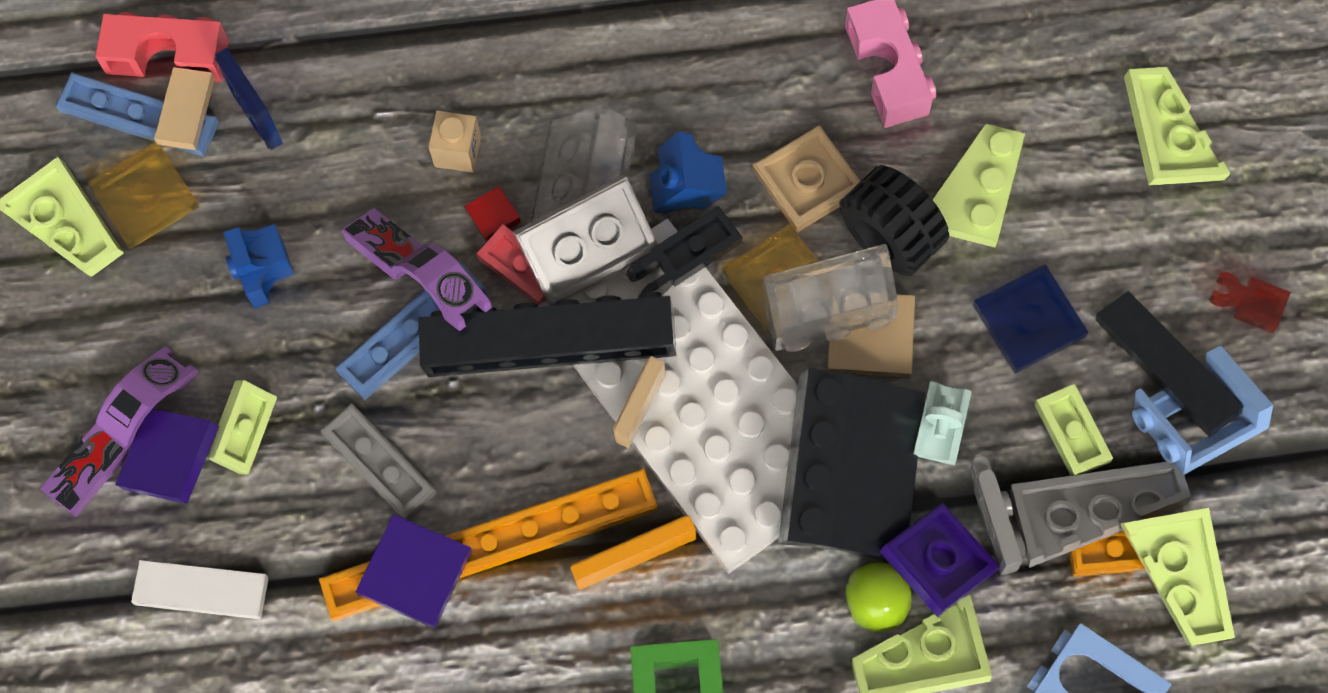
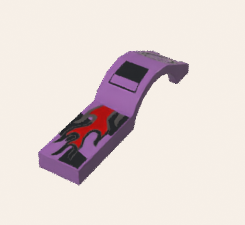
(428, 264)
(116, 425)

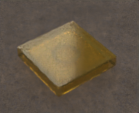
(143, 195)
(775, 254)

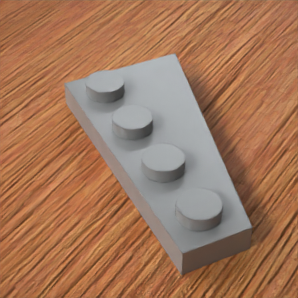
(1088, 507)

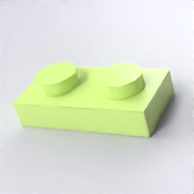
(241, 427)
(1073, 431)

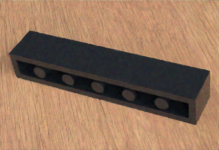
(549, 335)

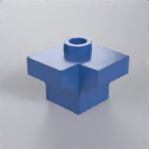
(686, 176)
(258, 260)

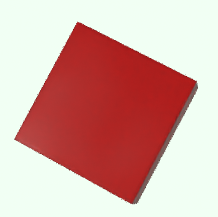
(491, 212)

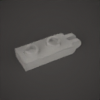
(995, 512)

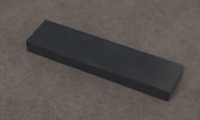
(1169, 364)

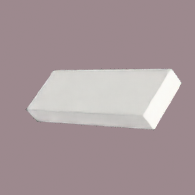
(200, 589)

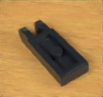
(687, 251)

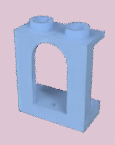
(1152, 412)
(1088, 643)

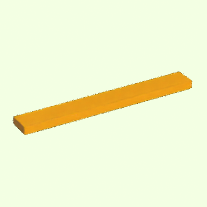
(520, 534)

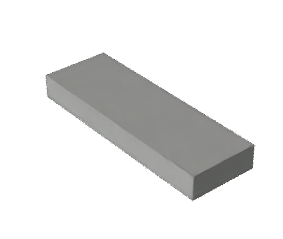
(378, 462)

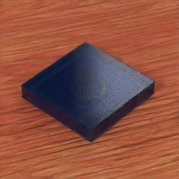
(248, 99)
(1030, 318)

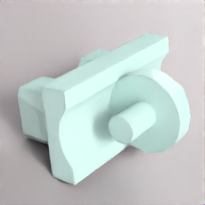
(942, 423)

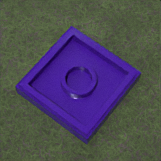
(167, 456)
(939, 559)
(414, 571)

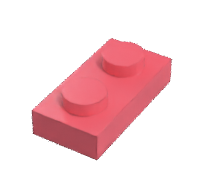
(507, 260)

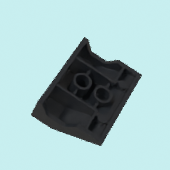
(850, 463)

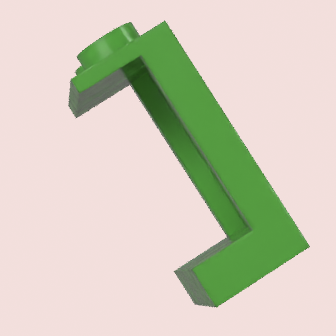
(698, 654)

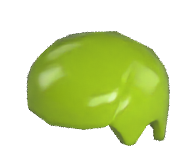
(878, 597)

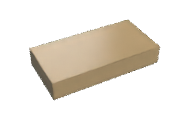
(184, 108)
(639, 401)

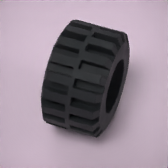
(898, 213)

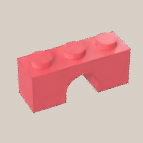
(131, 40)

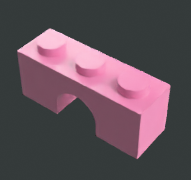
(881, 31)

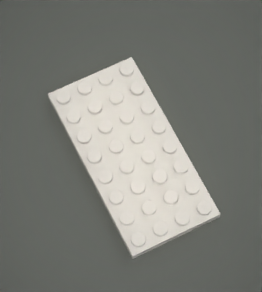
(718, 418)

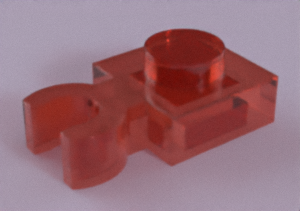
(1256, 303)

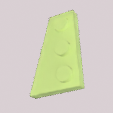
(1166, 132)
(980, 186)
(62, 217)
(1186, 571)
(929, 658)

